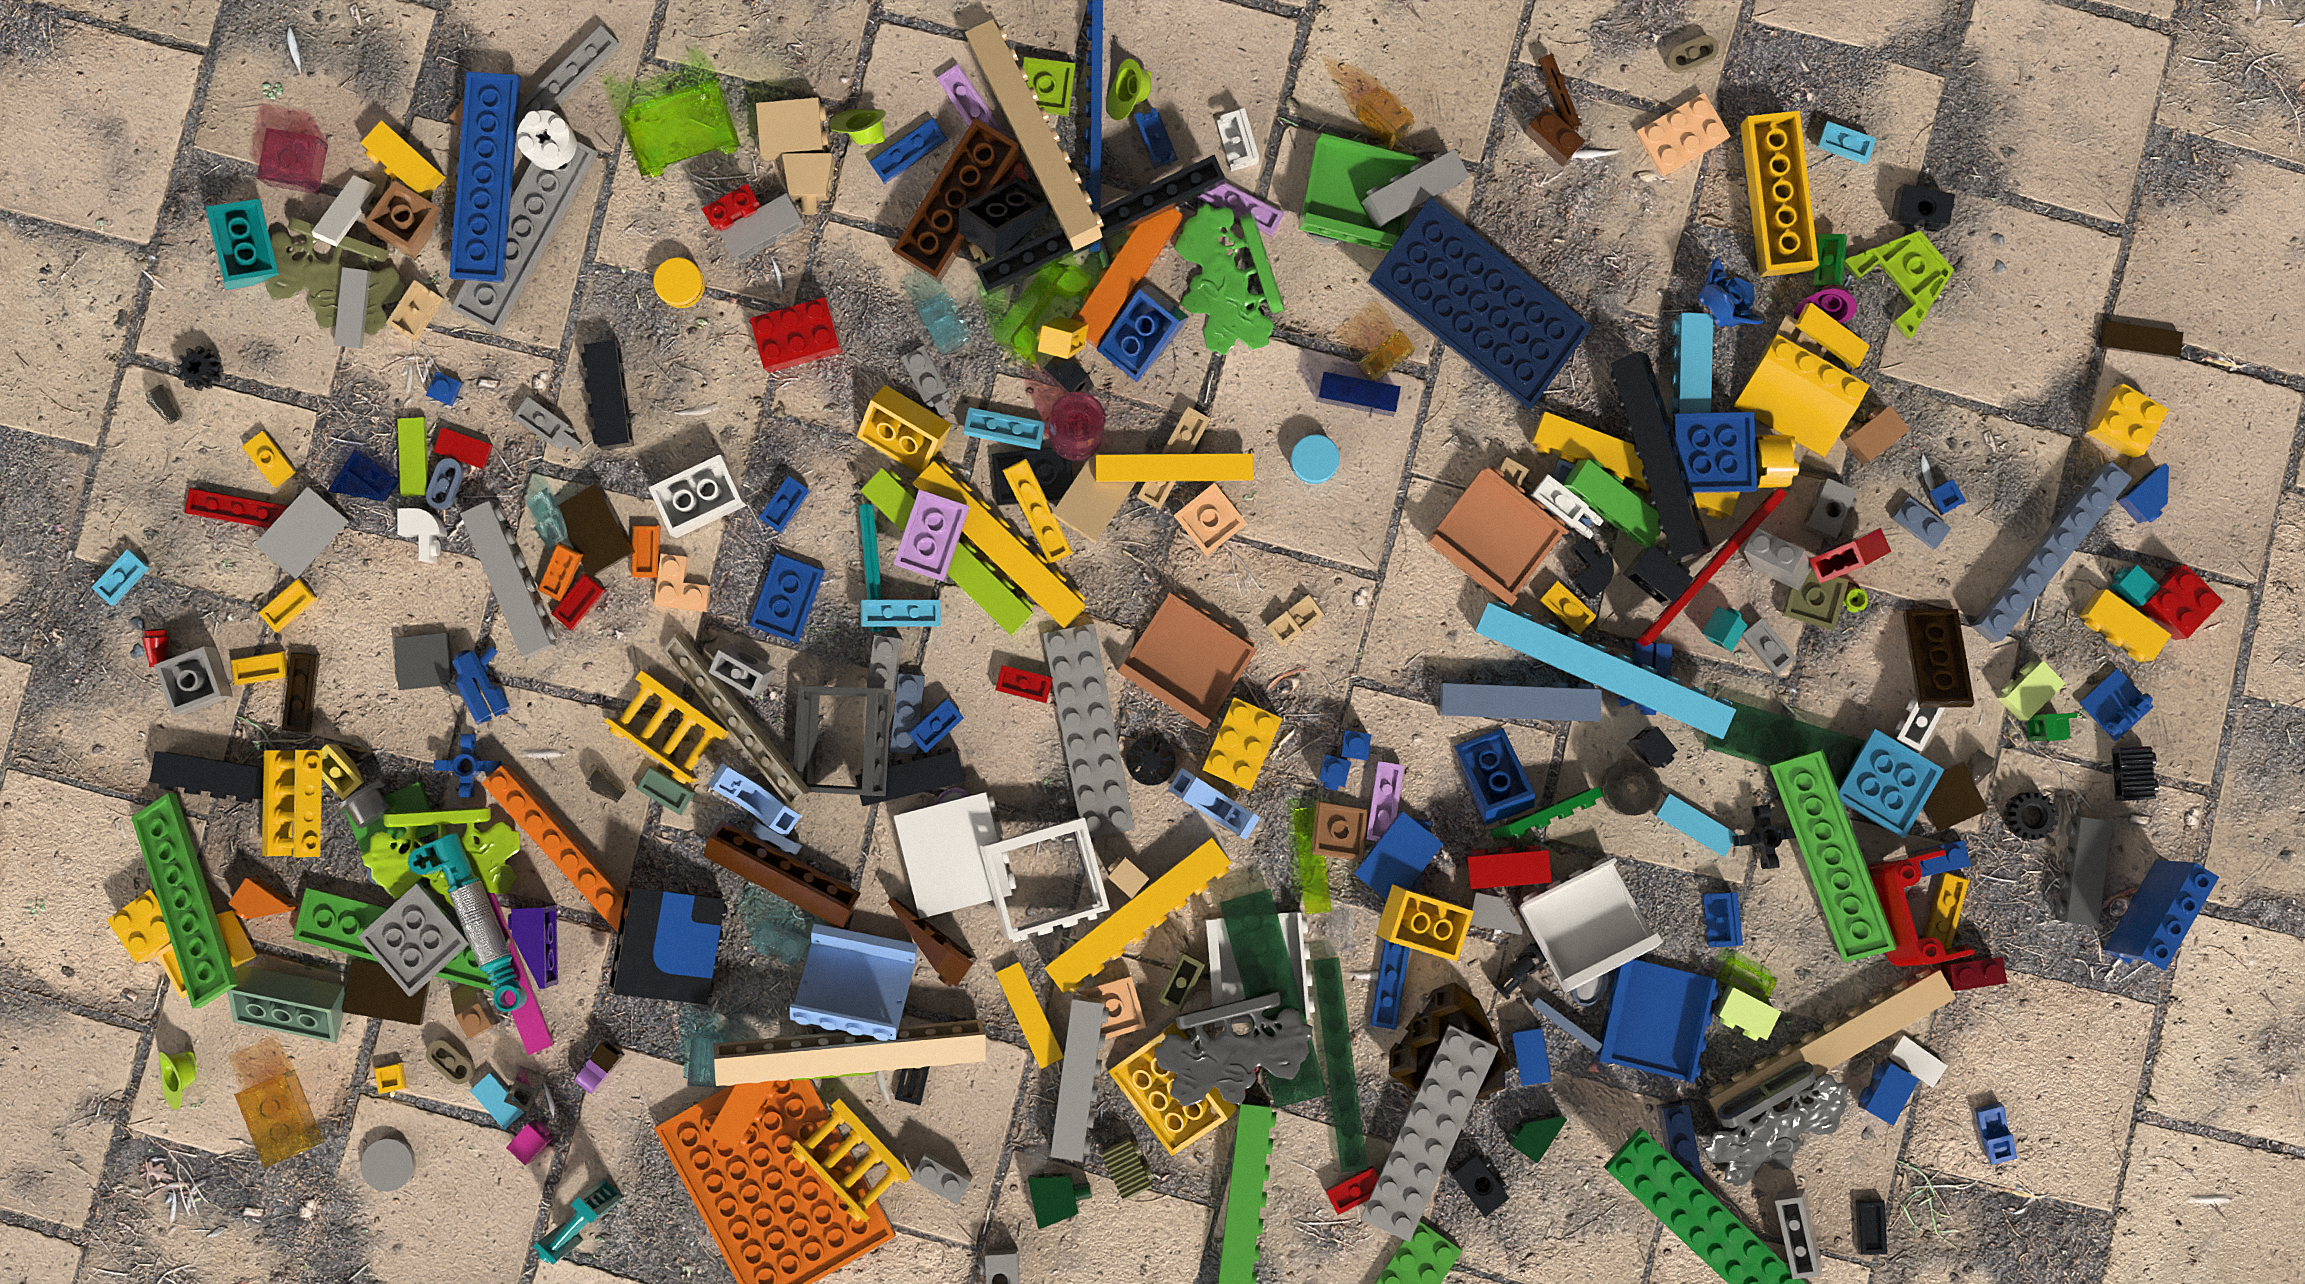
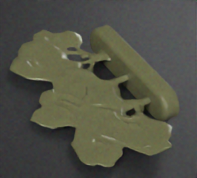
(324, 278)

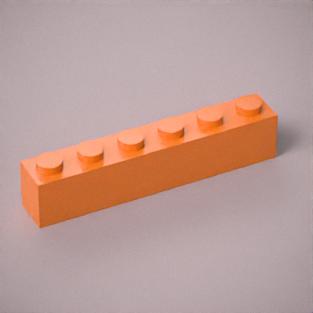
(1125, 274)

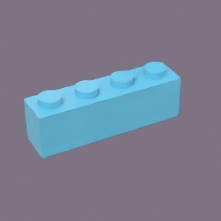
(1692, 363)

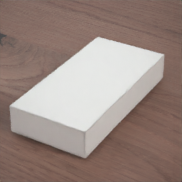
(1917, 1061)

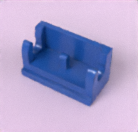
(1155, 138)
(1722, 919)
(1532, 1055)

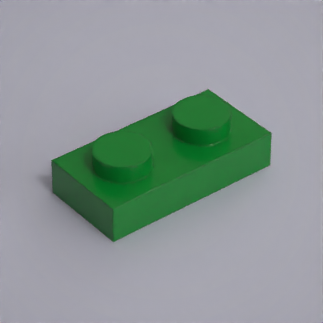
(1831, 258)

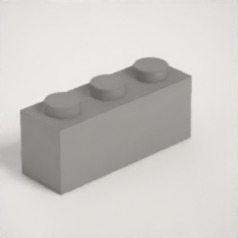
(762, 229)
(1798, 1233)

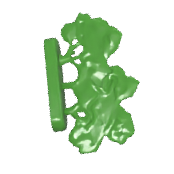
(1222, 286)

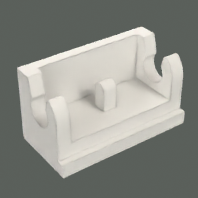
(1238, 139)

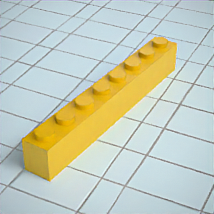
(1617, 457)
(1005, 550)
(1137, 915)

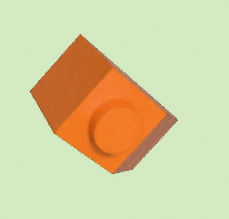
(258, 899)

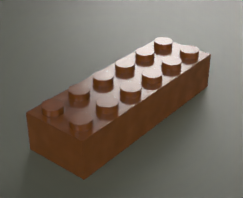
(973, 169)

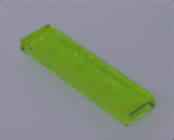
(1312, 867)

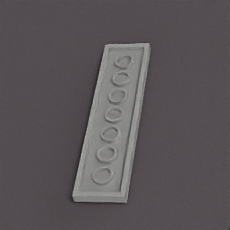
(534, 217)
(1088, 730)
(1429, 1132)

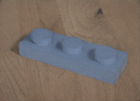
(907, 712)

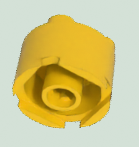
(1775, 460)

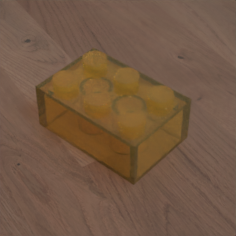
(279, 1118)

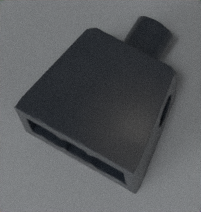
(1068, 375)

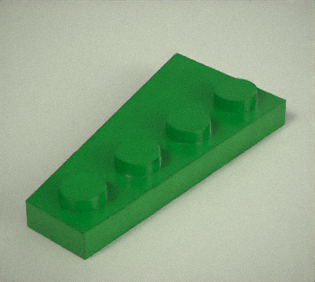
(1543, 815)

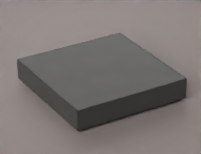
(423, 661)

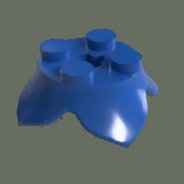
(1728, 298)

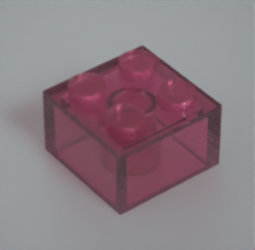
(292, 161)

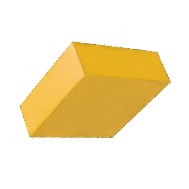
(390, 1077)

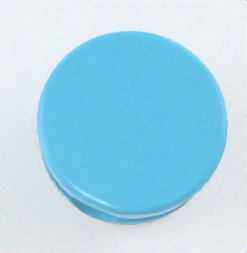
(1314, 459)

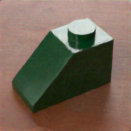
(1536, 1134)

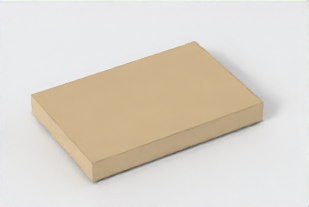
(1091, 504)

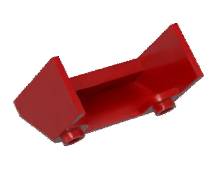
(1889, 881)

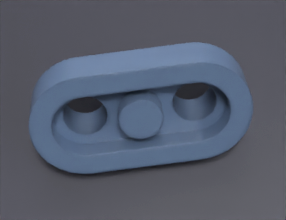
(442, 482)
(784, 843)

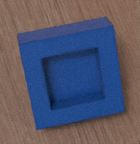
(444, 389)
(1946, 496)

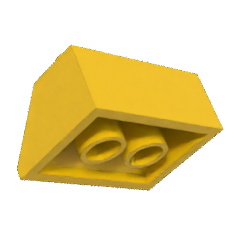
(903, 429)

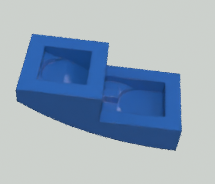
(1995, 1133)

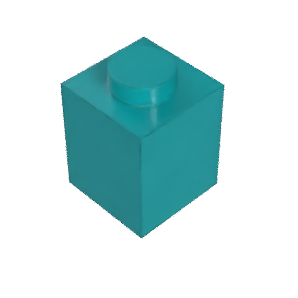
(2134, 585)
(1724, 628)

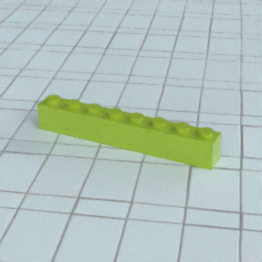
(965, 569)

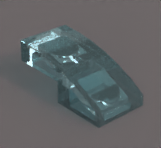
(551, 522)

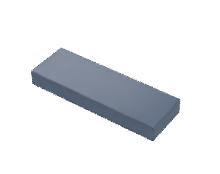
(1565, 1024)

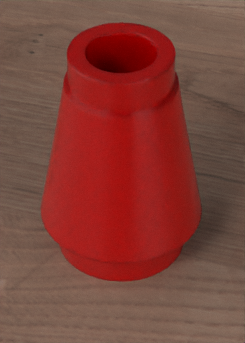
(155, 645)

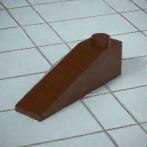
(942, 952)

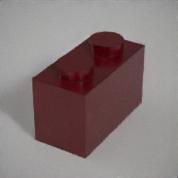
(1974, 972)

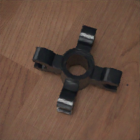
(1755, 838)

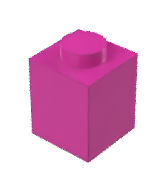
(530, 1142)

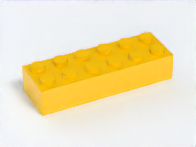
(1779, 193)

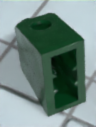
(1056, 1197)

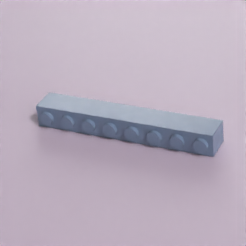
(2051, 552)

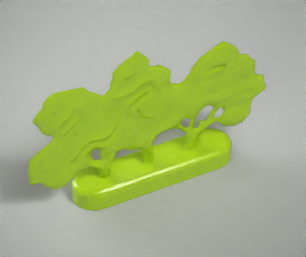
(487, 858)

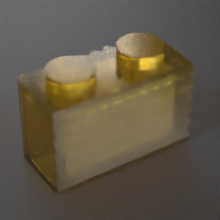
(1386, 356)

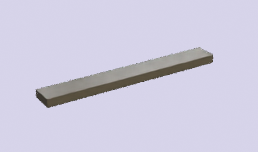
(736, 721)

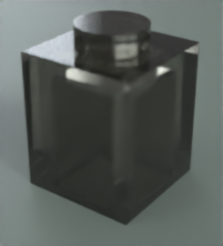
(524, 1088)

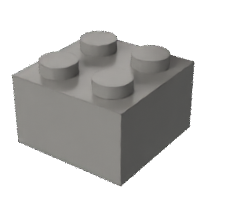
(193, 680)

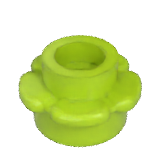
(1860, 604)

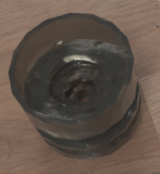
(1617, 795)

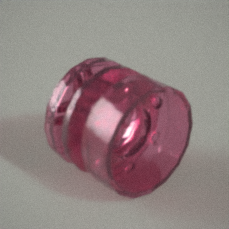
(1081, 414)

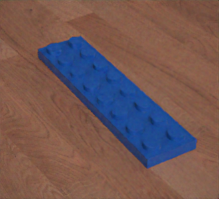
(485, 177)

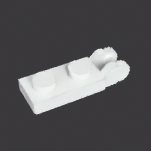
(1565, 505)

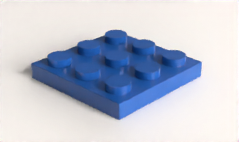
(1718, 450)

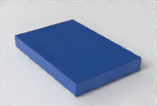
(787, 597)
(1398, 856)

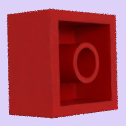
(2181, 602)

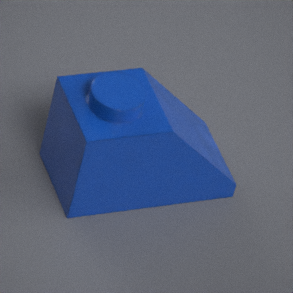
(2147, 495)

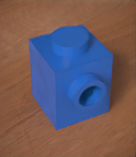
(1333, 772)

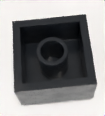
(1658, 575)

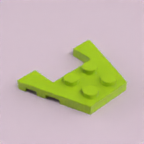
(1914, 268)

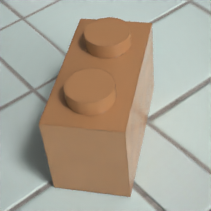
(1876, 434)

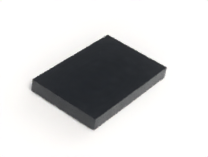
(1049, 468)

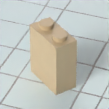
(791, 127)

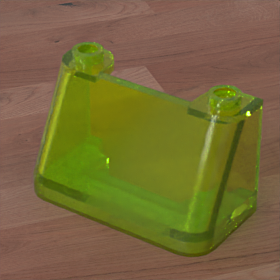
(680, 126)
(1014, 331)

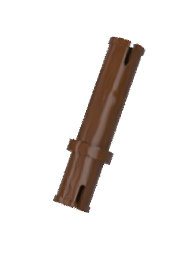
(1549, 64)

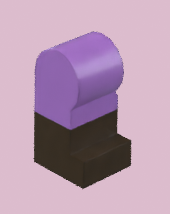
(598, 1067)

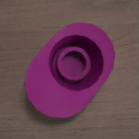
(1833, 300)

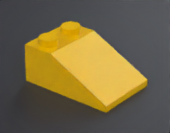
(236, 942)

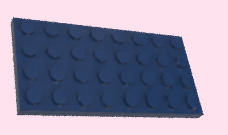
(1479, 304)

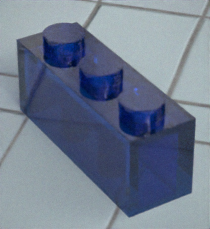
(1358, 394)

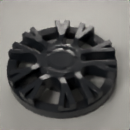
(1151, 761)

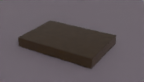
(595, 530)
(377, 995)

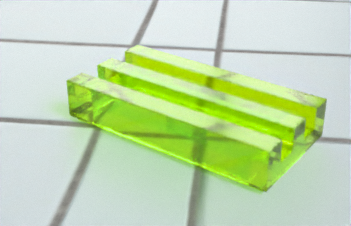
(1727, 969)

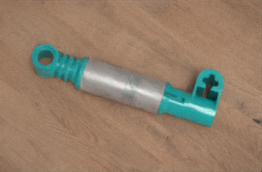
(474, 914)

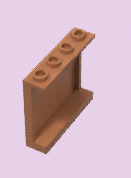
(1496, 534)
(1188, 659)

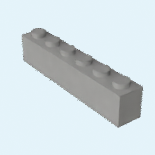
(508, 579)
(1078, 1078)

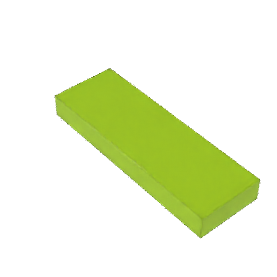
(413, 456)

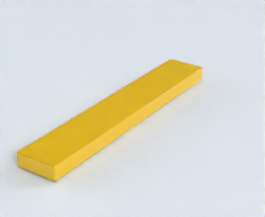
(1174, 467)

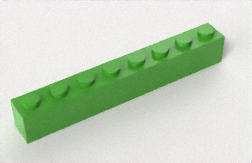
(1246, 1193)

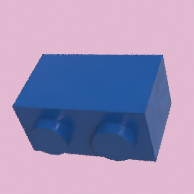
(1887, 1092)

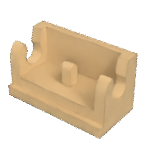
(415, 311)

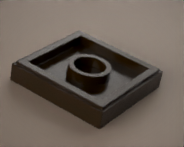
(1954, 798)

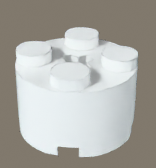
(538, 127)

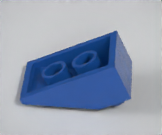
(1142, 332)
(1495, 776)

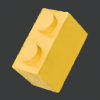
(1062, 337)

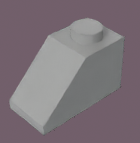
(1492, 912)

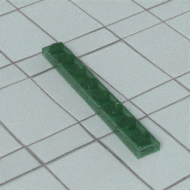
(1340, 1064)

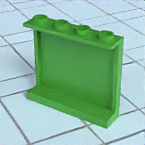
(1338, 184)

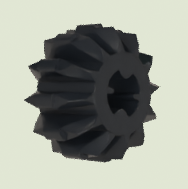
(190, 367)

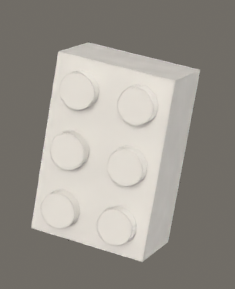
(697, 496)

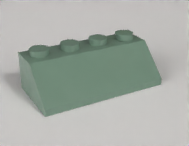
(287, 1003)

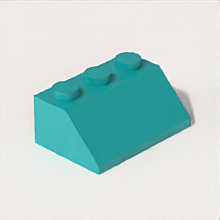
(241, 243)

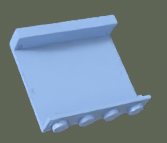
(854, 982)

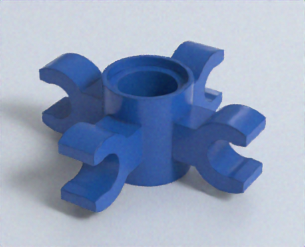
(468, 745)

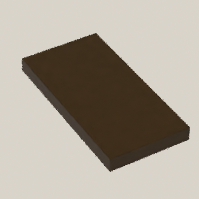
(1938, 658)

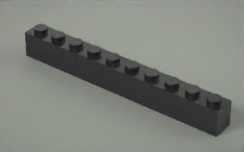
(1115, 217)

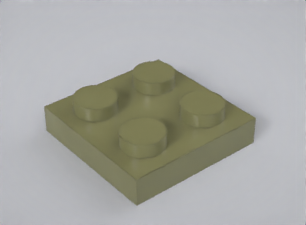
(1816, 602)

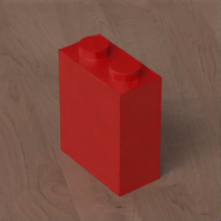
(1850, 555)

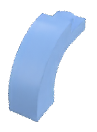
(754, 798)
(1213, 803)

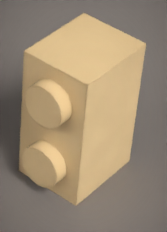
(1127, 876)

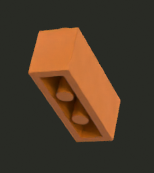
(740, 1112)

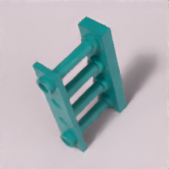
(587, 1208)

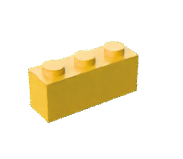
(401, 160)
(2124, 626)

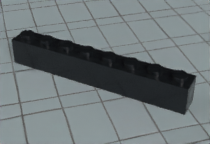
(1660, 457)

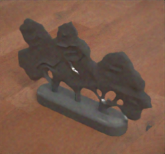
(1231, 1058)
(1776, 1133)

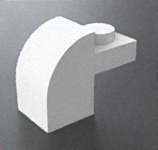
(426, 526)

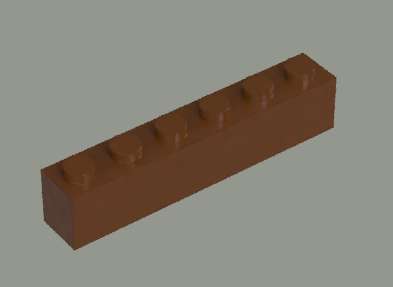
(781, 874)

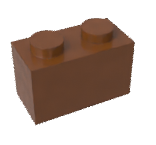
(1554, 136)

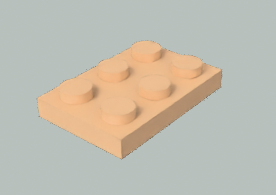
(1683, 134)

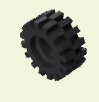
(2046, 812)

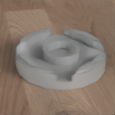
(388, 1164)

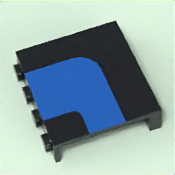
(667, 945)

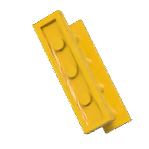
(670, 701)
(278, 803)
(876, 1153)

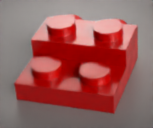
(730, 207)

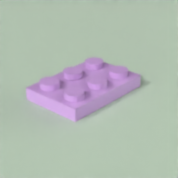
(931, 535)

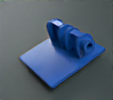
(2116, 704)

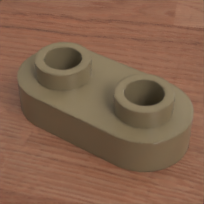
(1691, 54)
(450, 1063)

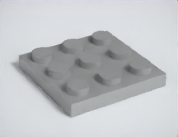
(414, 939)

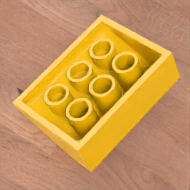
(1800, 395)
(1149, 1092)

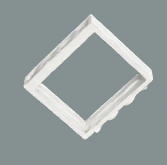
(1067, 918)

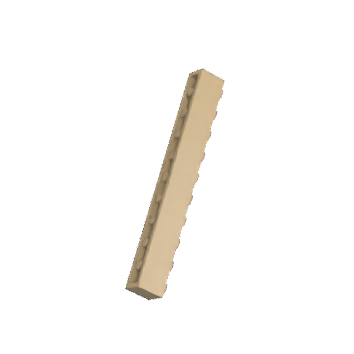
(1034, 135)
(1846, 1036)
(847, 1053)

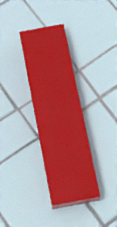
(233, 508)

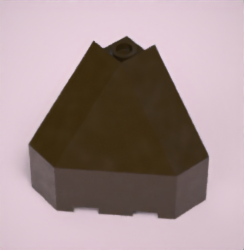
(1451, 1006)

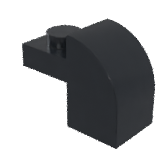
(1598, 571)

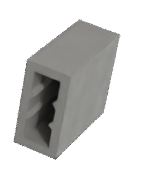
(1777, 559)

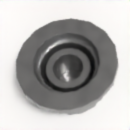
(365, 805)

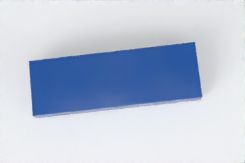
(908, 150)

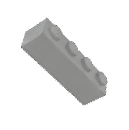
(1414, 189)

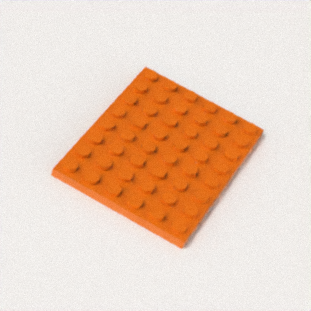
(762, 1204)

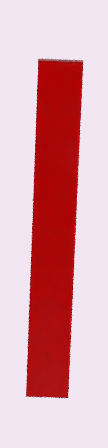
(1712, 567)

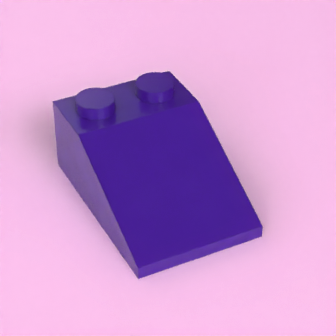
(536, 938)

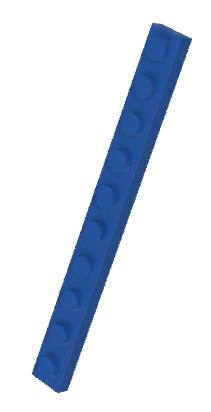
(1094, 107)

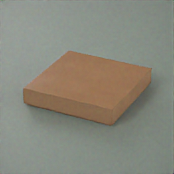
(1339, 831)

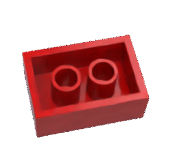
(796, 335)
(1508, 867)

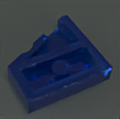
(364, 479)

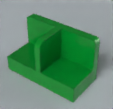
(2049, 727)

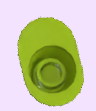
(1129, 87)
(861, 125)
(177, 1074)

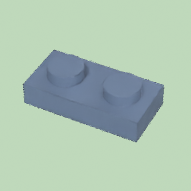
(1921, 523)

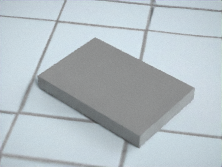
(302, 532)

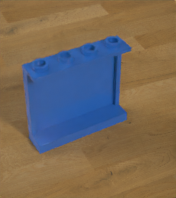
(2161, 912)
(1657, 1019)

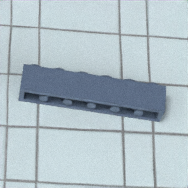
(1520, 701)

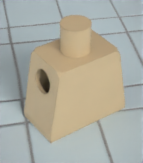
(809, 178)

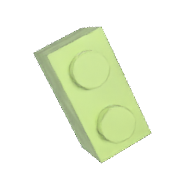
(2030, 690)
(1746, 1012)

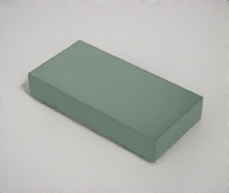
(665, 790)

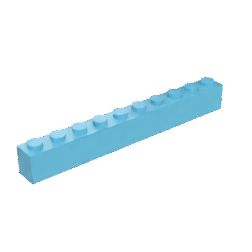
(1605, 670)

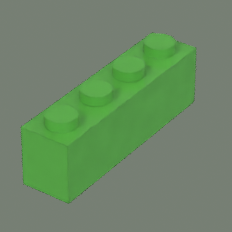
(1614, 502)

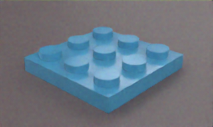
(1889, 783)

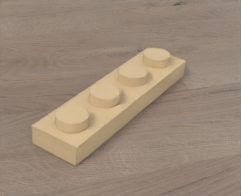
(1181, 442)

